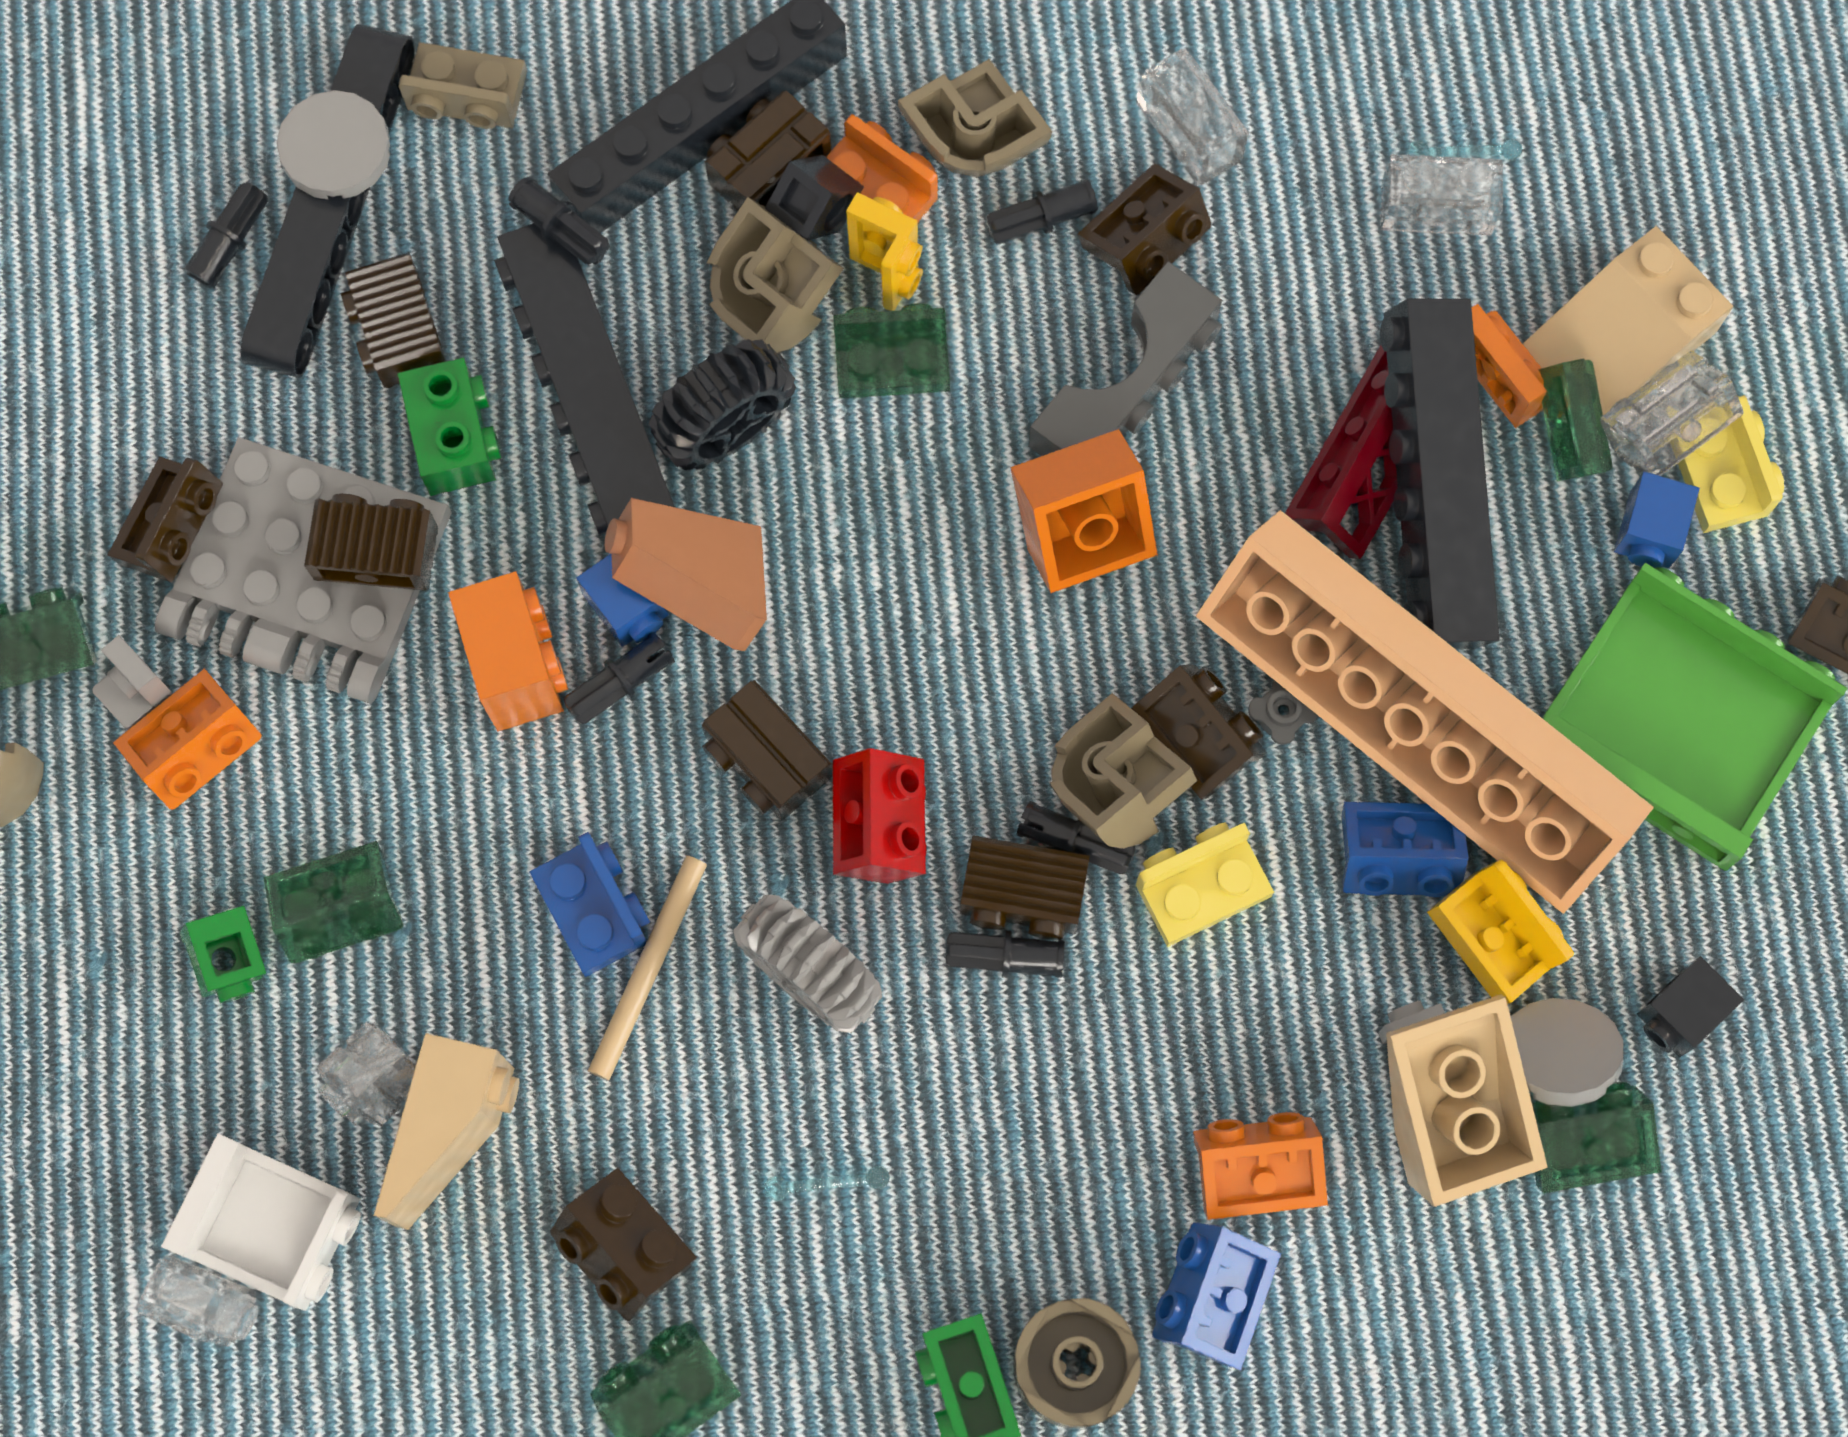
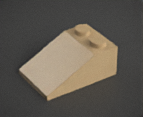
(1633, 318)
(1462, 1102)
(445, 1120)

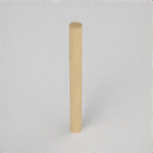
(647, 968)

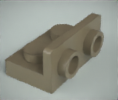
(464, 86)

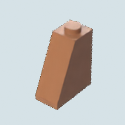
(693, 567)

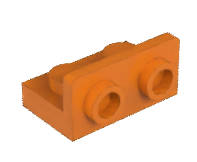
(885, 168)
(1506, 368)
(187, 740)
(1261, 1166)

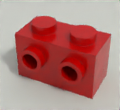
(879, 816)

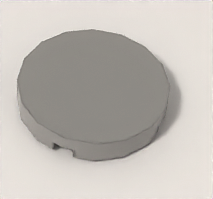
(334, 144)
(1567, 1051)

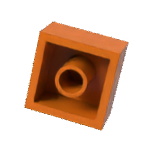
(1084, 510)
(505, 649)

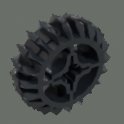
(722, 404)

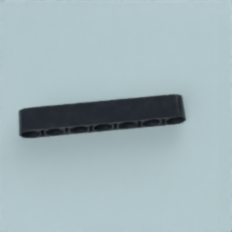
(320, 230)

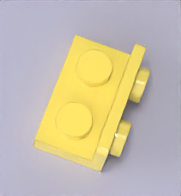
(1734, 474)
(1202, 883)

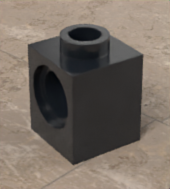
(813, 197)
(1688, 1008)

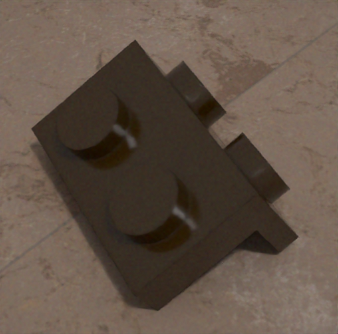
(166, 518)
(621, 1244)

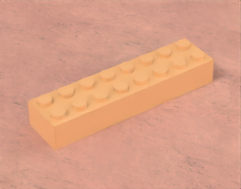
(1423, 711)

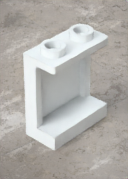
(263, 1223)

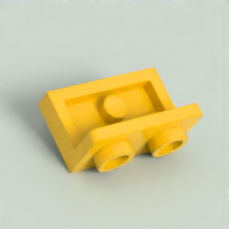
(887, 244)
(1500, 931)

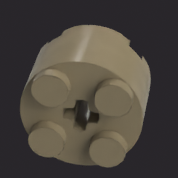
(1110, 1351)

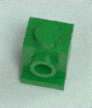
(230, 933)

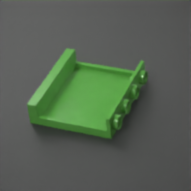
(1693, 712)

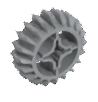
(808, 963)

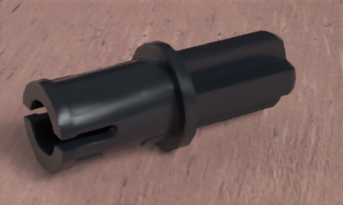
(1042, 212)
(558, 221)
(226, 235)
(618, 679)
(1072, 836)
(1005, 954)

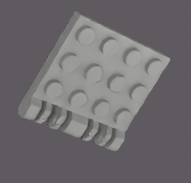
(253, 567)

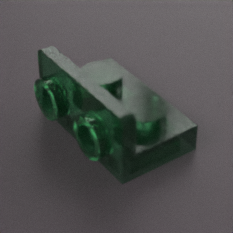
(891, 351)
(1573, 420)
(43, 638)
(332, 903)
(1597, 1140)
(665, 1388)

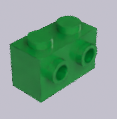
(448, 426)
(969, 1381)

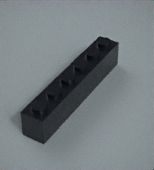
(689, 116)
(584, 373)
(1440, 469)

